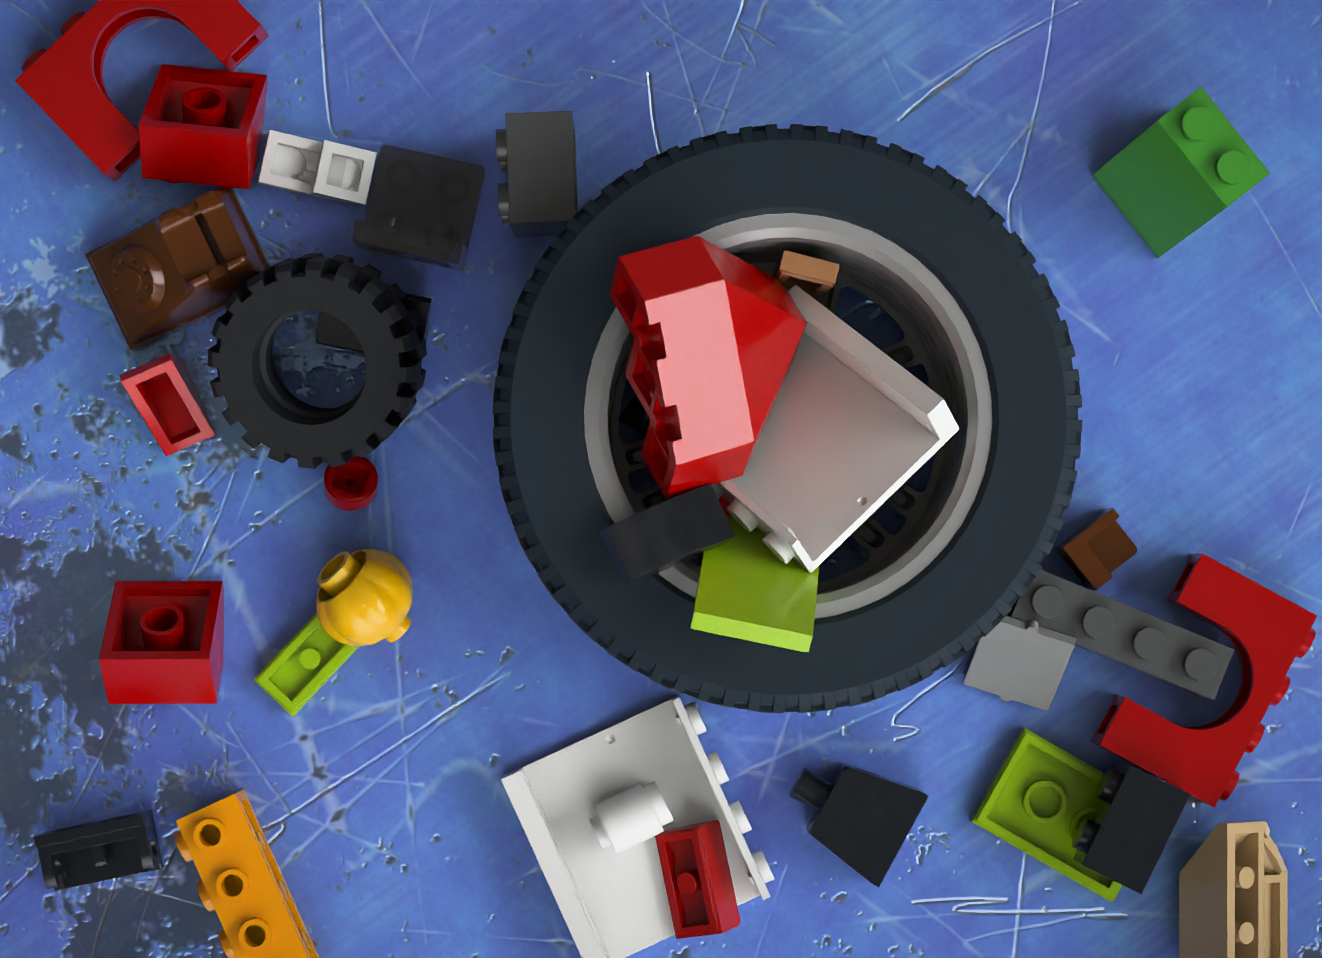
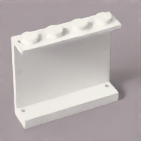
(834, 442)
(621, 899)

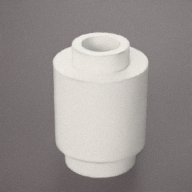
(630, 817)

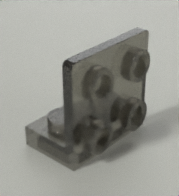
(421, 208)

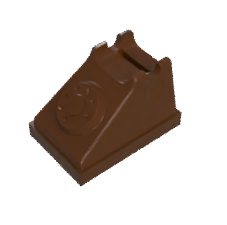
(178, 267)

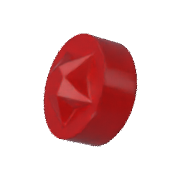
(351, 484)

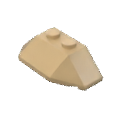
(1234, 895)

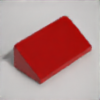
(698, 879)

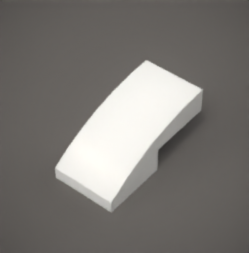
(316, 168)

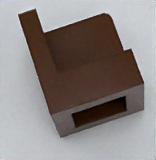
(1097, 549)

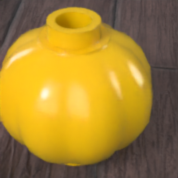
(367, 601)

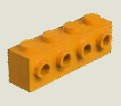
(242, 881)

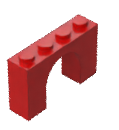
(70, 79)
(1267, 638)

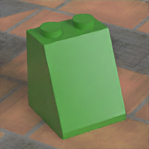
(1180, 173)

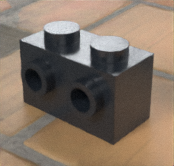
(1128, 826)

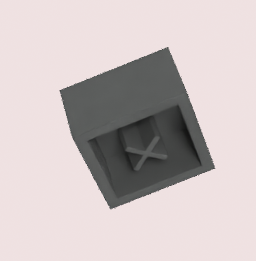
(541, 170)

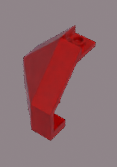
(703, 356)

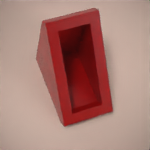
(168, 403)

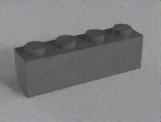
(1125, 634)

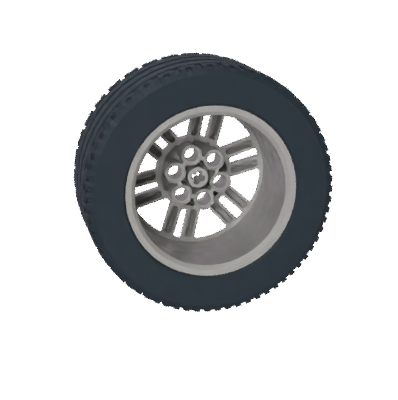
(967, 315)

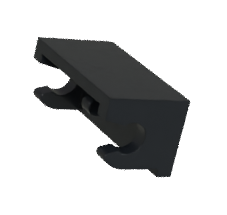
(99, 850)

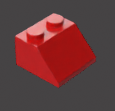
(203, 126)
(164, 642)

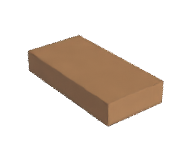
(807, 272)

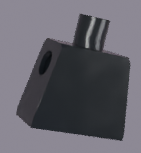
(860, 816)

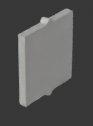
(1020, 662)

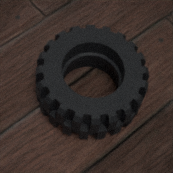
(264, 403)

